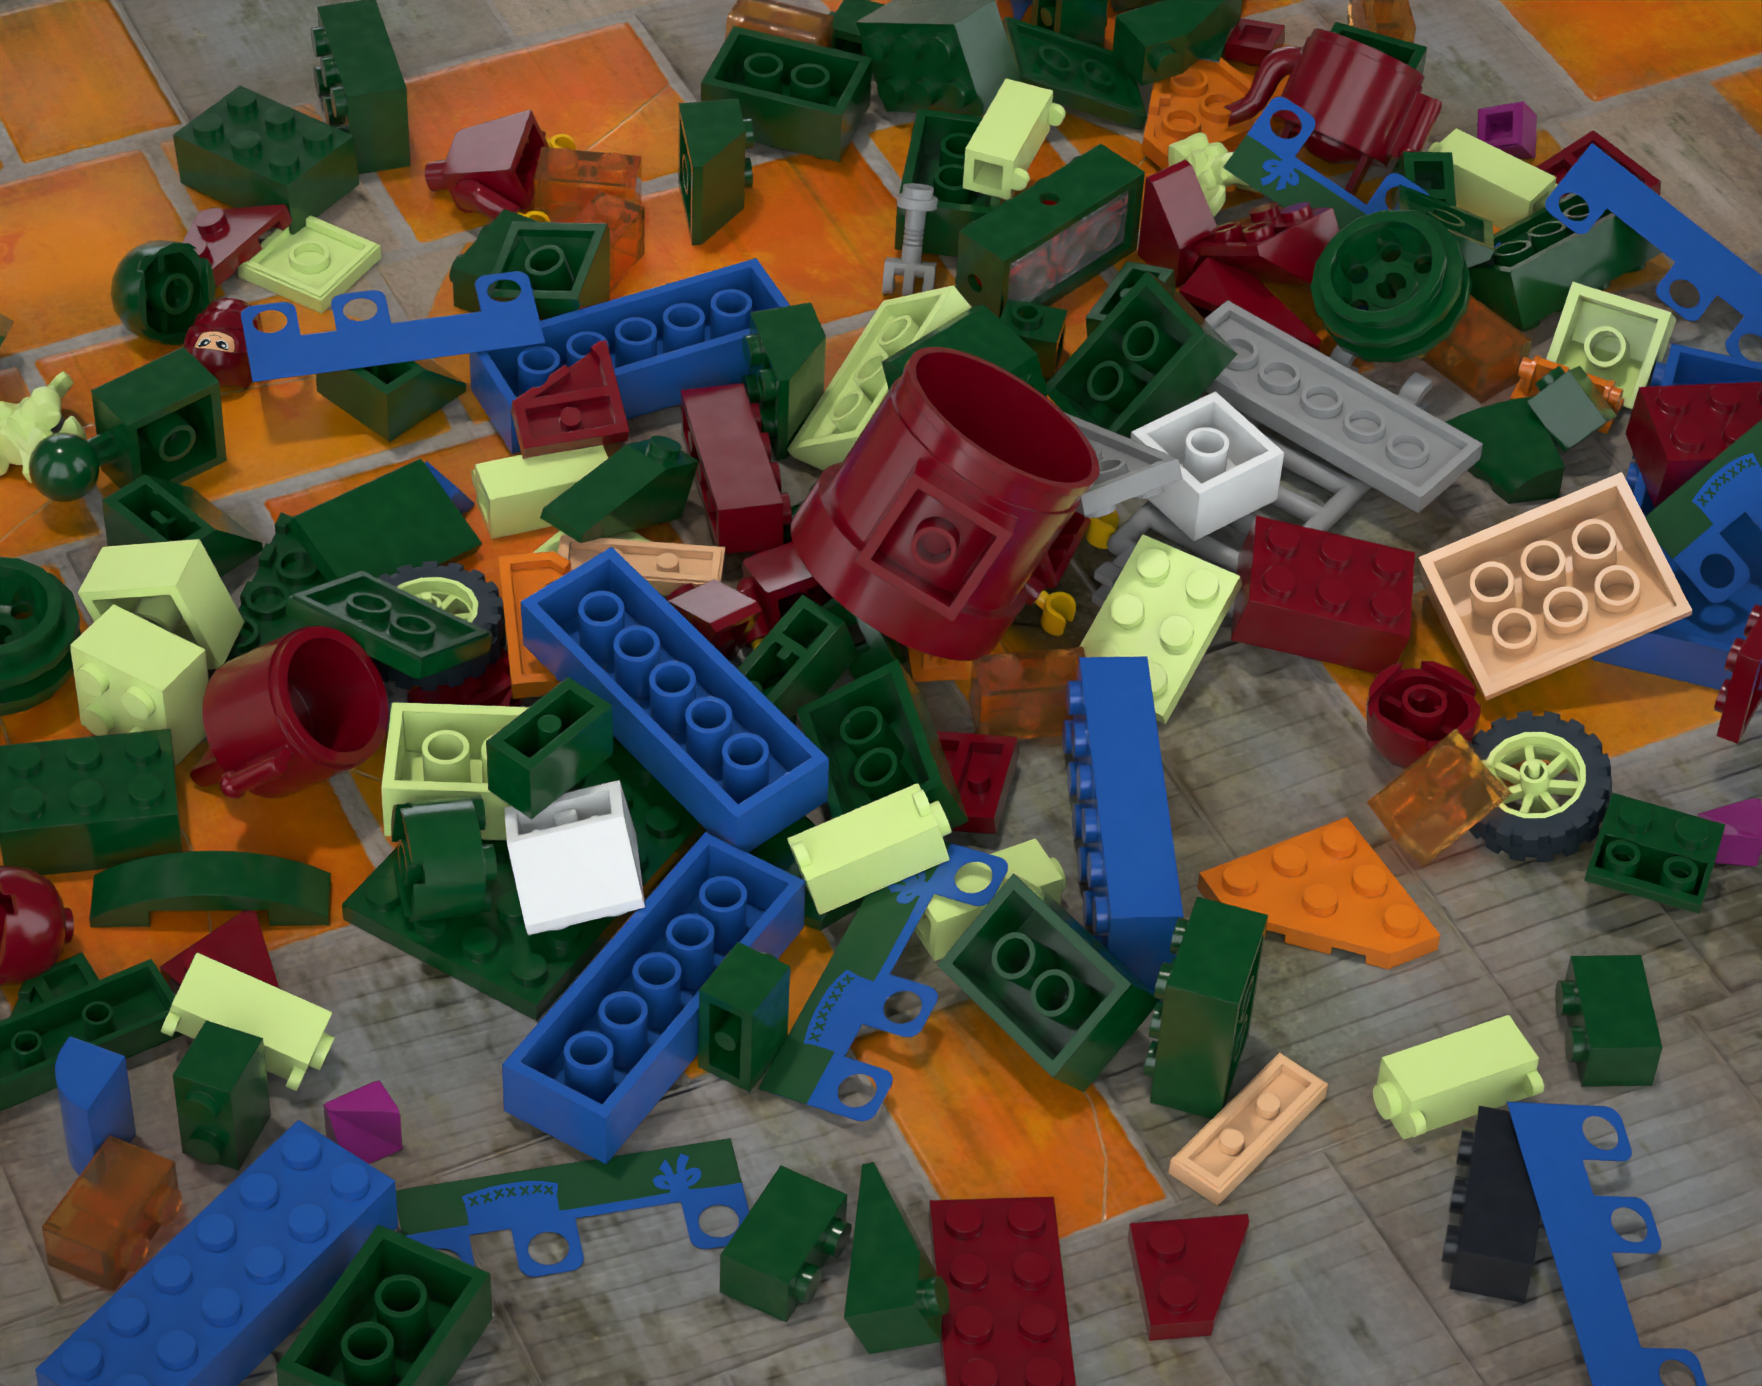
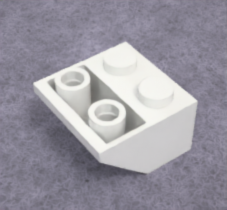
(575, 859)

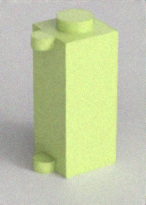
(1009, 139)
(1493, 181)
(518, 488)
(871, 847)
(948, 919)
(289, 1025)
(1455, 1076)

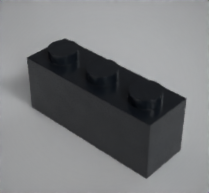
(1497, 1211)

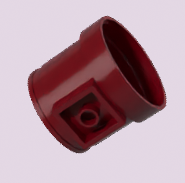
(945, 505)

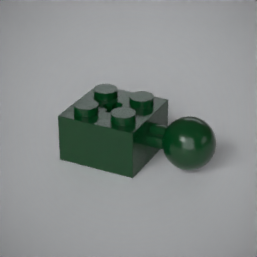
(147, 422)

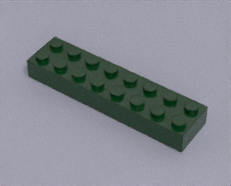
(111, 1013)

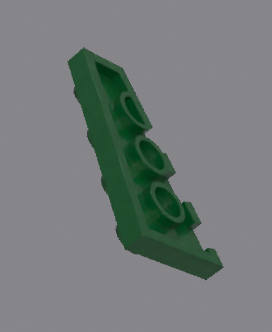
(282, 572)

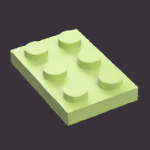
(1164, 610)

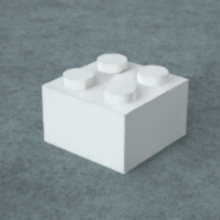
(1223, 465)

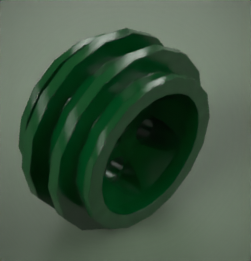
(1406, 308)
(35, 635)

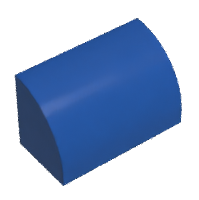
(92, 1099)

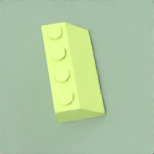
(861, 380)

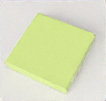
(311, 264)

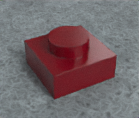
(1253, 41)

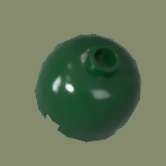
(162, 290)

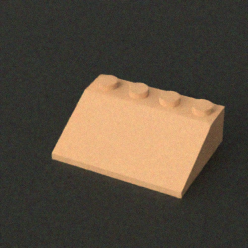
(1552, 587)

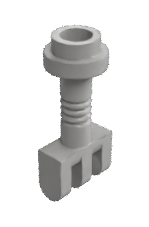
(916, 201)

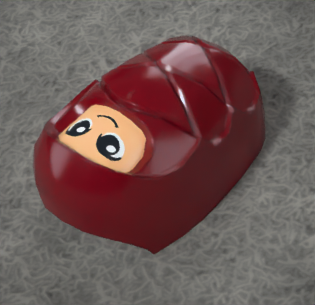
(220, 342)

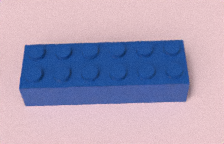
(656, 339)
(676, 701)
(1122, 813)
(635, 1009)
(235, 1273)

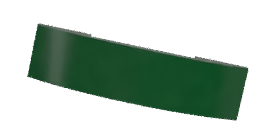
(211, 882)

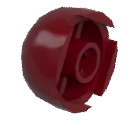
(1418, 709)
(31, 925)

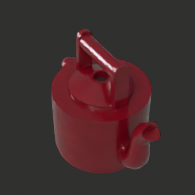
(1360, 100)
(291, 715)

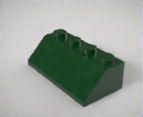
(1543, 257)

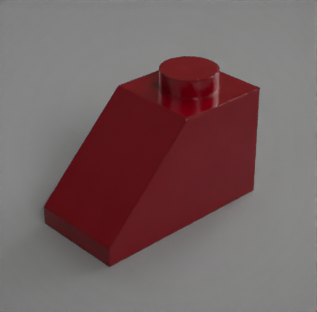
(1174, 221)
(717, 613)

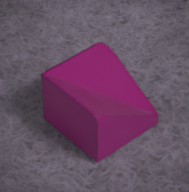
(1509, 128)
(1742, 833)
(365, 1122)

